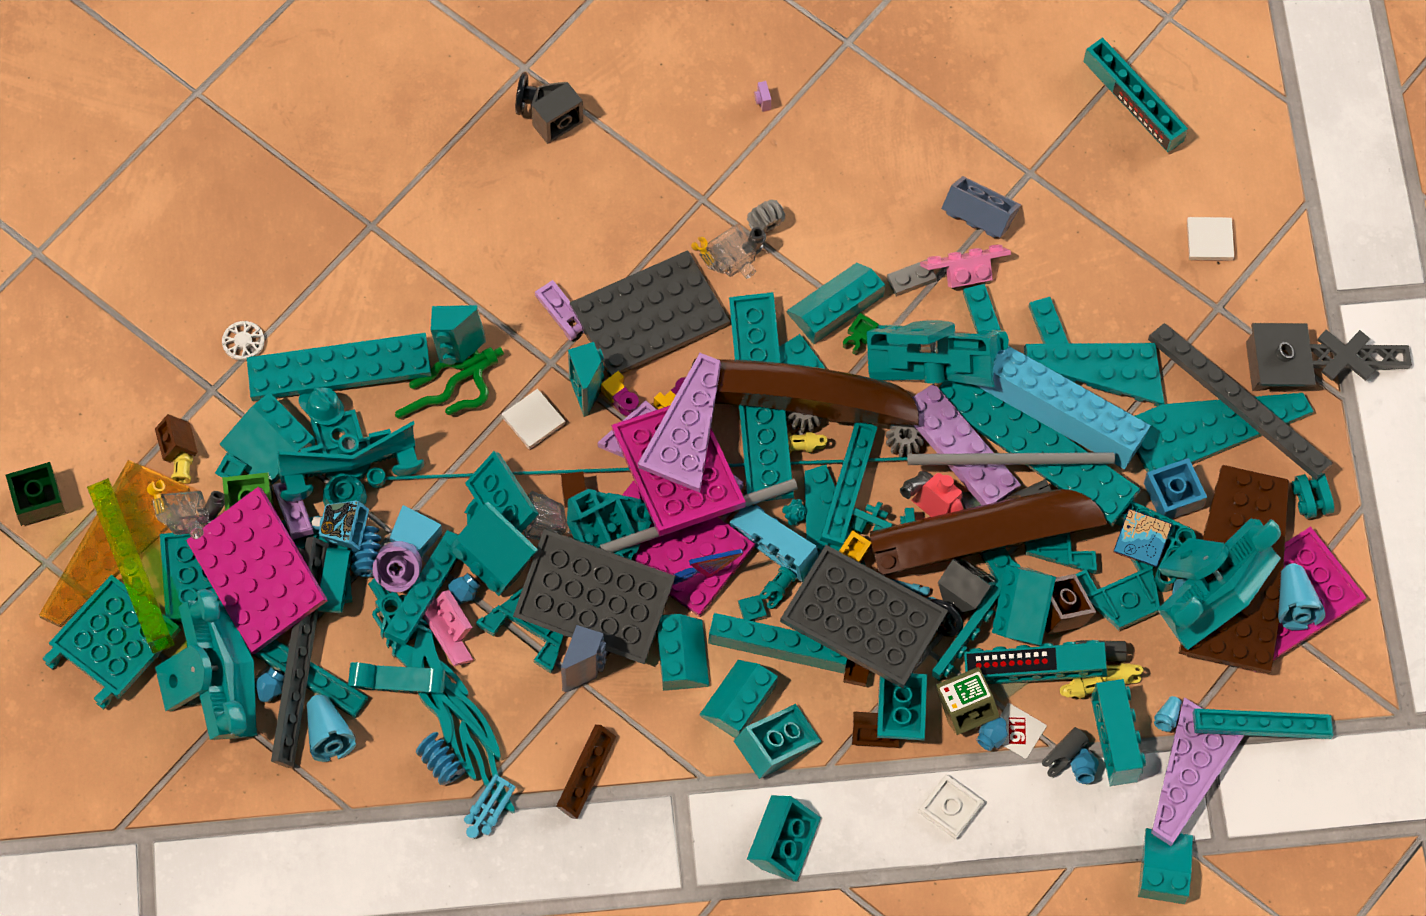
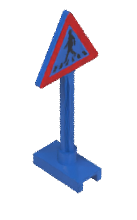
(707, 565)

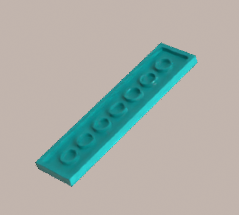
(339, 366)

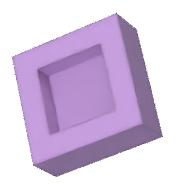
(763, 96)

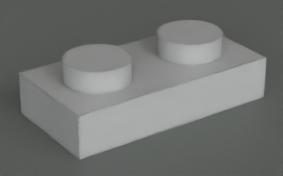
(910, 278)

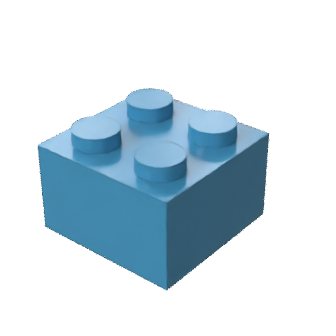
(1175, 489)

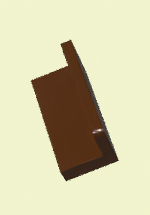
(175, 436)
(865, 731)

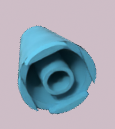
(1298, 599)
(327, 730)

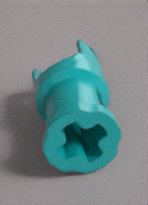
(777, 587)

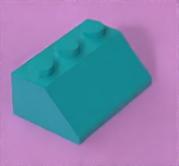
(456, 332)
(586, 374)
(1023, 604)
(682, 652)
(739, 697)
(783, 837)

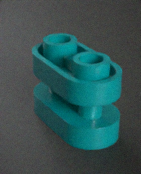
(1307, 505)

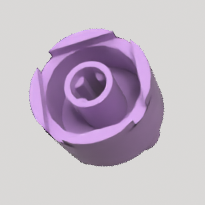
(388, 575)

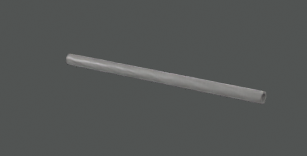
(1011, 458)
(651, 533)

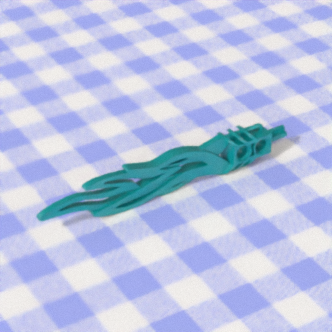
(457, 694)

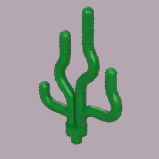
(472, 366)

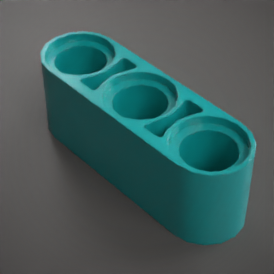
(335, 579)

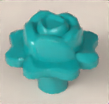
(794, 512)

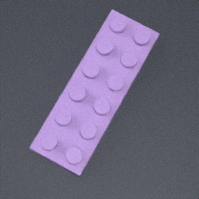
(951, 434)

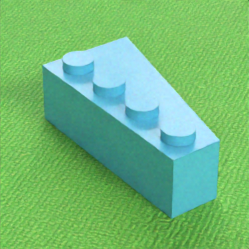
(776, 540)

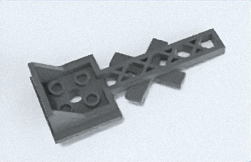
(1272, 368)

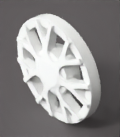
(243, 340)

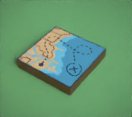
(1142, 538)

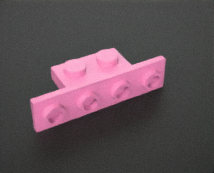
(967, 267)
(449, 627)

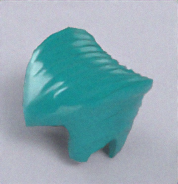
(344, 489)

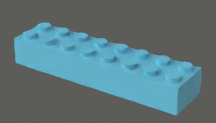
(1066, 406)

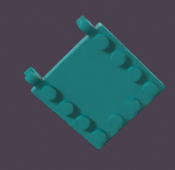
(106, 641)

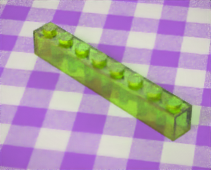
(130, 566)

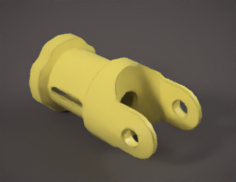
(806, 442)
(182, 468)
(1124, 671)
(1078, 687)

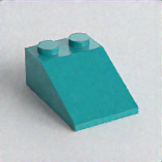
(902, 709)
(776, 740)
(1166, 868)

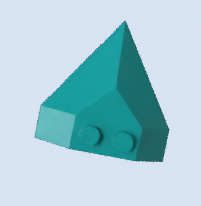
(606, 517)

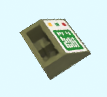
(967, 701)

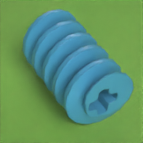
(364, 558)
(438, 761)

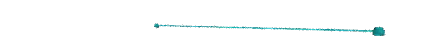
(376, 476)

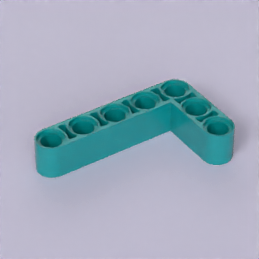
(1173, 543)

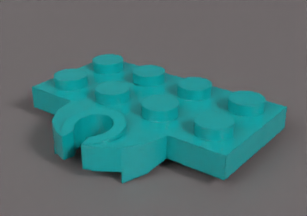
(499, 487)

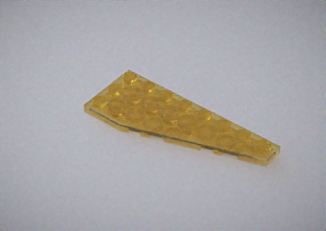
(93, 558)

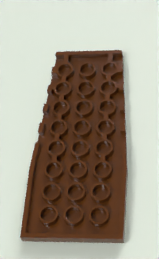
(1251, 634)

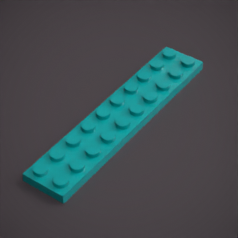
(762, 428)
(1023, 434)

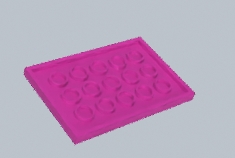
(667, 502)
(674, 550)
(257, 570)
(1330, 580)

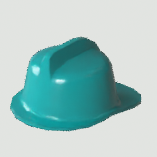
(322, 406)

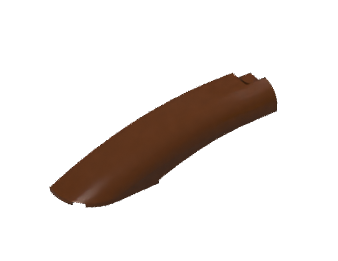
(814, 392)
(983, 529)

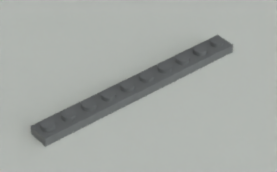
(1240, 401)
(298, 667)

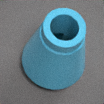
(1167, 716)

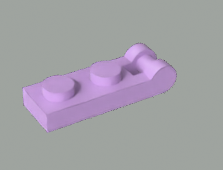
(558, 307)

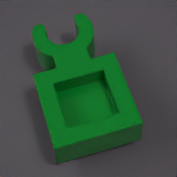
(858, 332)

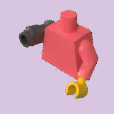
(935, 493)

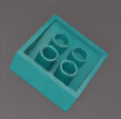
(263, 433)
(493, 549)

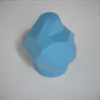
(464, 588)
(269, 685)
(992, 734)
(1085, 766)

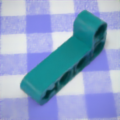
(395, 678)

